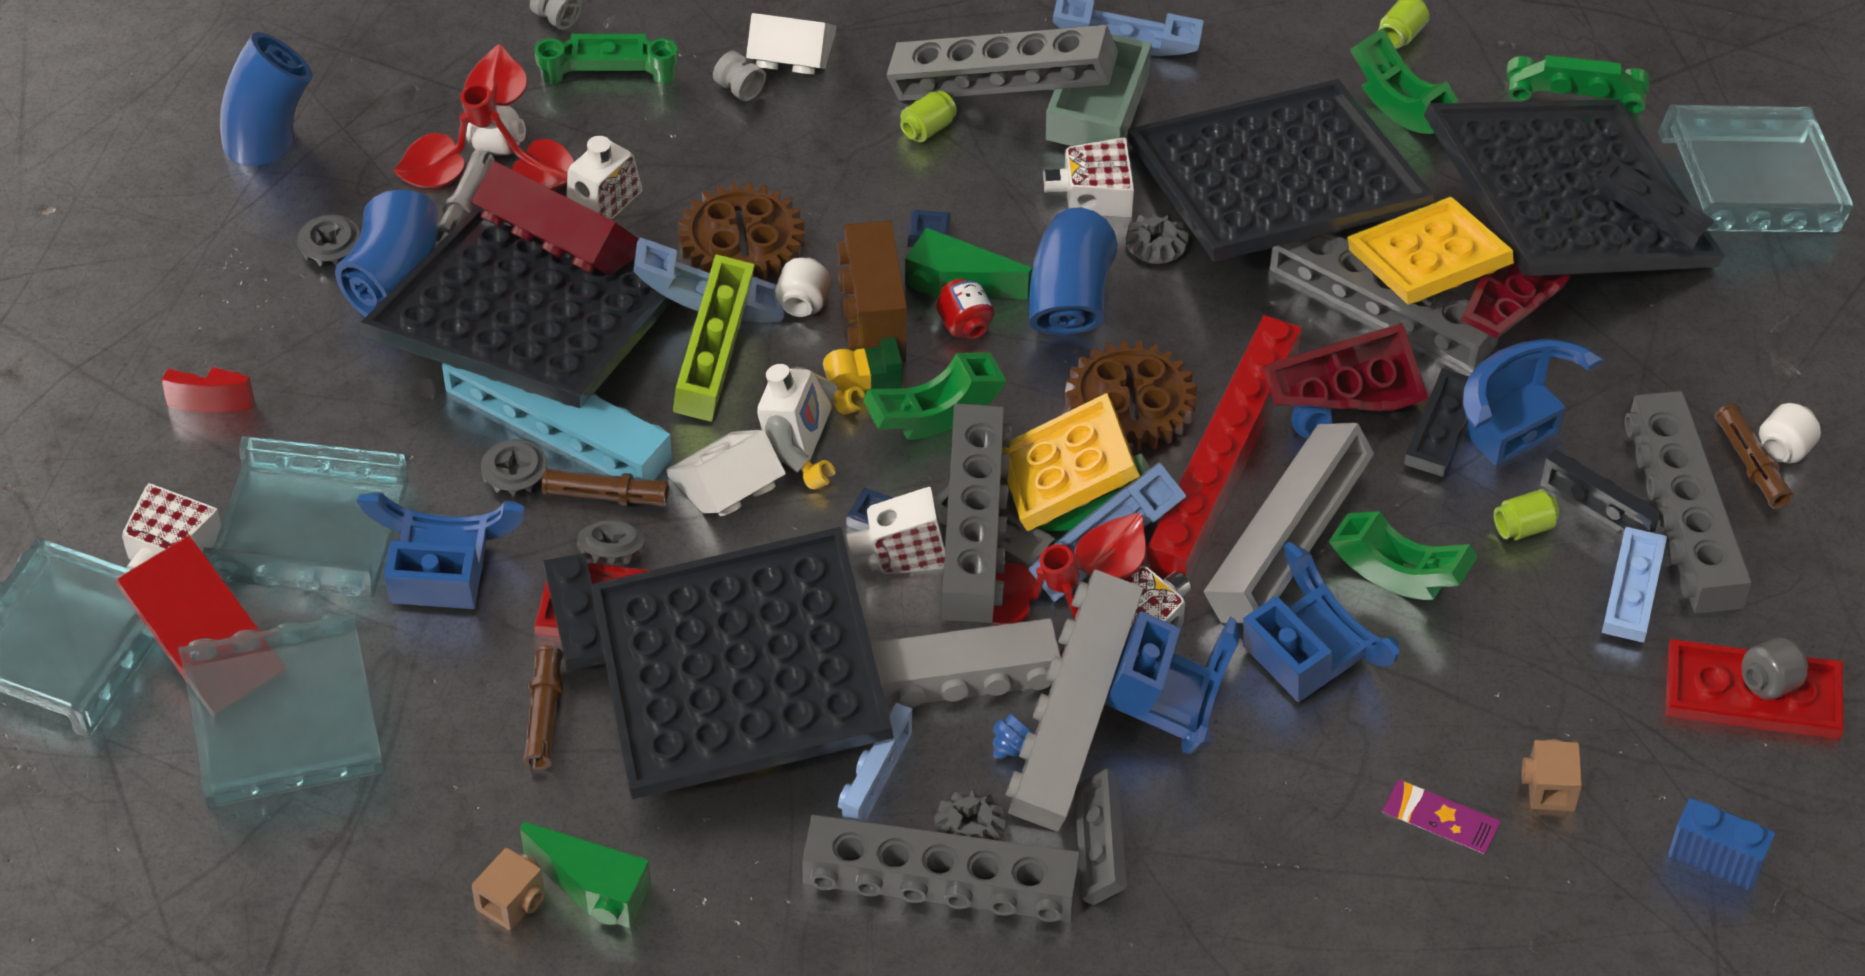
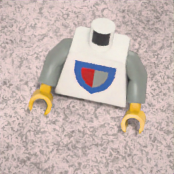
(795, 415)

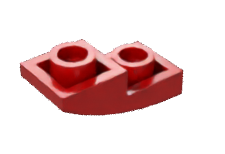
(216, 393)

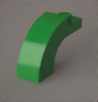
(1394, 86)
(930, 406)
(1396, 562)

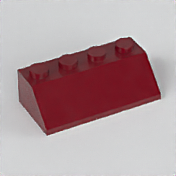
(554, 220)

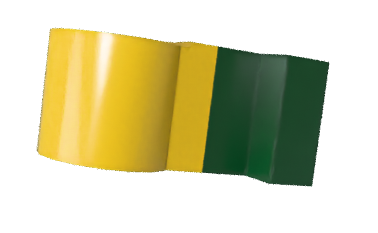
(866, 367)

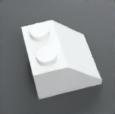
(790, 42)
(728, 471)

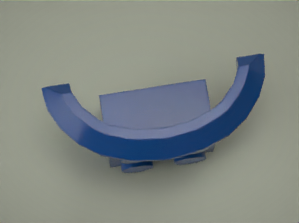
(1508, 400)
(437, 555)
(1312, 637)
(1166, 687)

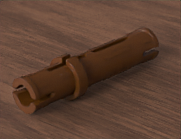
(1773, 486)
(622, 488)
(544, 693)

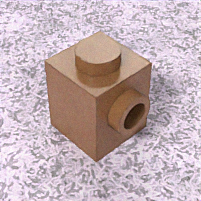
(1553, 775)
(509, 888)

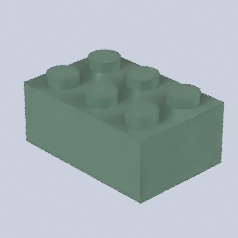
(1102, 111)

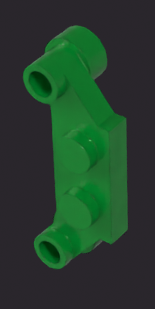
(606, 53)
(1578, 77)

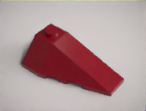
(1507, 298)
(1357, 373)

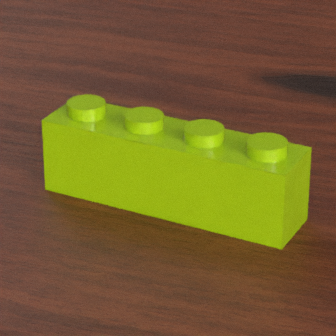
(713, 338)

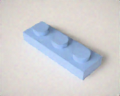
(1634, 584)
(875, 768)

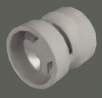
(559, 12)
(735, 73)

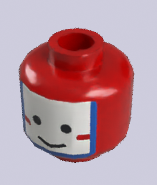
(965, 308)

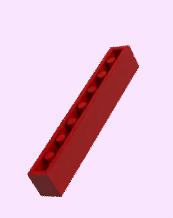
(1221, 453)

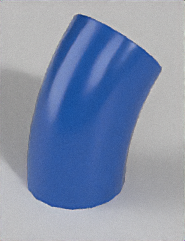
(262, 101)
(394, 239)
(1071, 273)

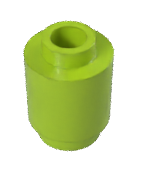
(1405, 21)
(928, 116)
(1526, 515)

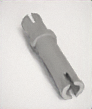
(460, 204)

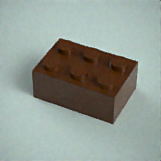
(873, 286)

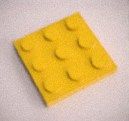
(1430, 250)
(1069, 462)

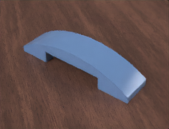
(1175, 37)
(686, 285)
(1149, 494)

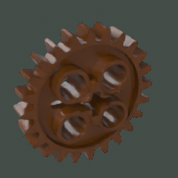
(769, 225)
(1159, 390)

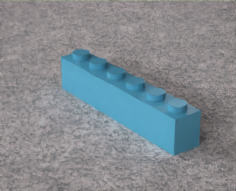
(595, 433)

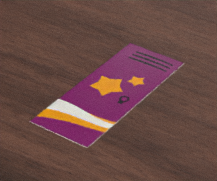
(1441, 816)

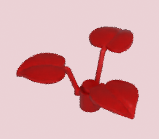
(494, 80)
(1111, 548)

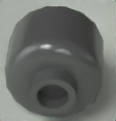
(1774, 668)

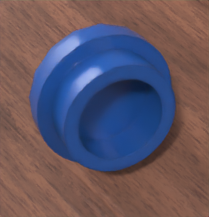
(1307, 418)
(1009, 737)

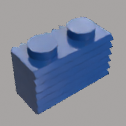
(1721, 843)

